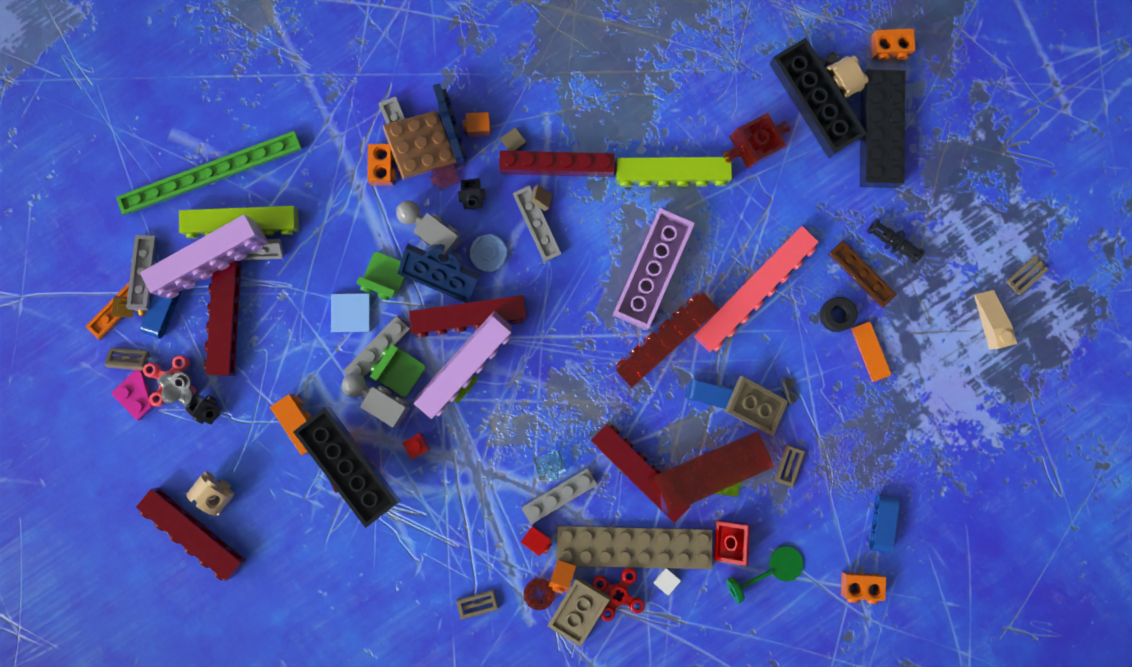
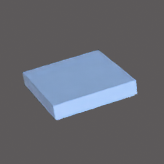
(350, 313)

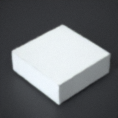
(666, 581)

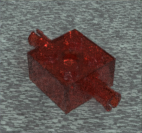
(757, 141)

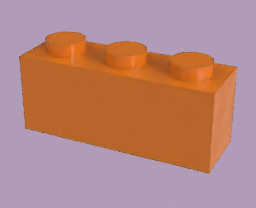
(291, 416)

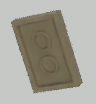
(756, 406)
(578, 611)

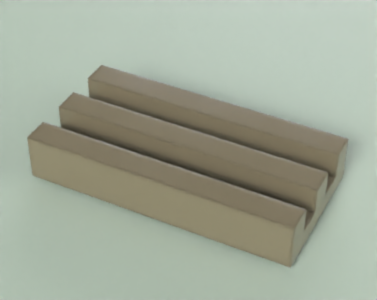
(1038, 264)
(125, 361)
(789, 464)
(473, 597)

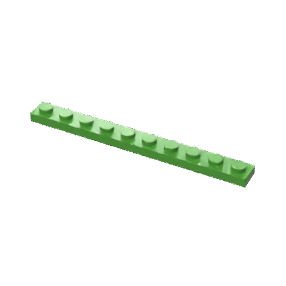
(209, 173)

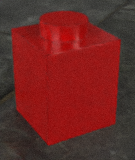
(416, 446)
(537, 541)

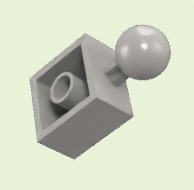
(428, 228)
(376, 400)

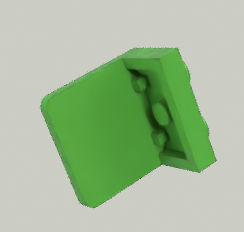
(382, 277)
(397, 370)

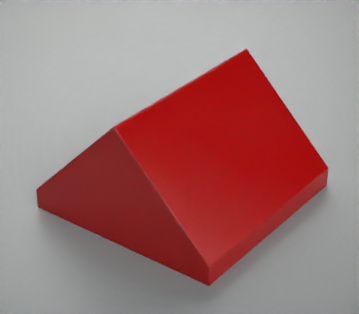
(732, 542)

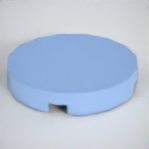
(488, 253)

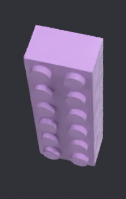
(204, 257)
(653, 269)
(463, 364)

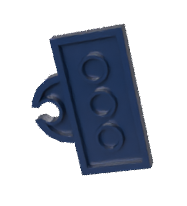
(448, 121)
(438, 271)

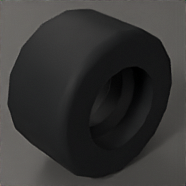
(850, 314)

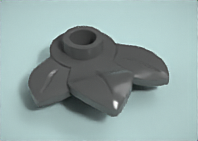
(174, 390)

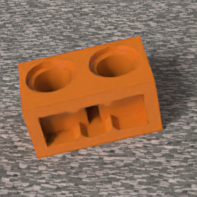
(891, 39)
(377, 165)
(863, 582)

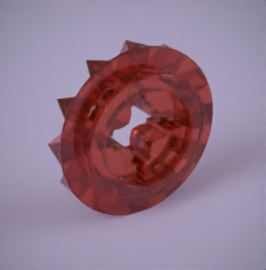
(535, 602)

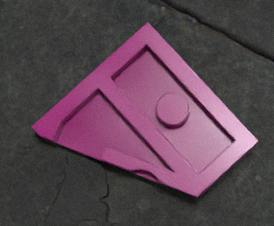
(134, 395)

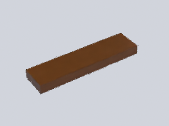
(862, 274)

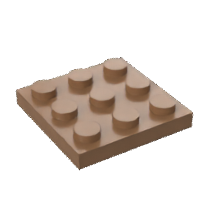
(419, 144)

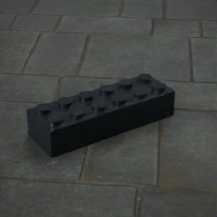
(817, 98)
(884, 122)
(347, 466)

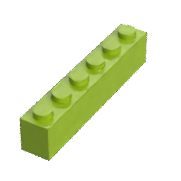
(673, 171)
(270, 219)

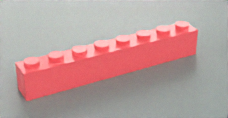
(759, 285)

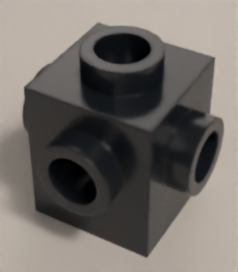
(471, 194)
(203, 409)

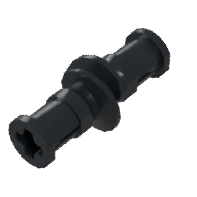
(896, 241)

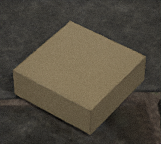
(513, 140)
(541, 197)

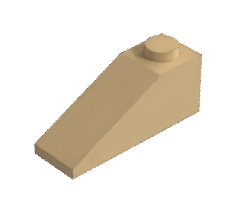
(995, 321)

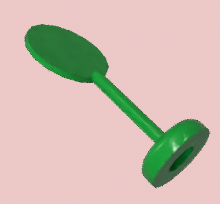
(784, 564)

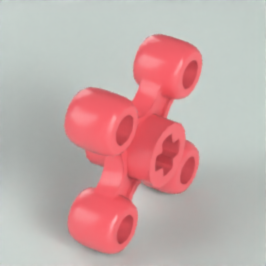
(157, 372)

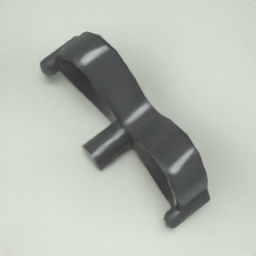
(831, 59)
(787, 385)

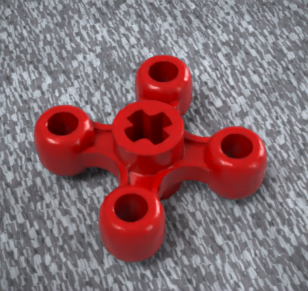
(625, 598)

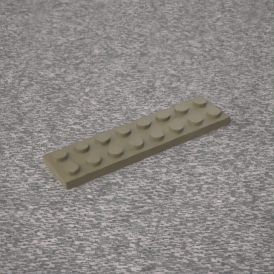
(635, 547)

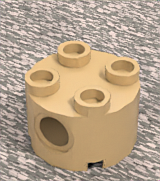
(847, 76)
(210, 494)

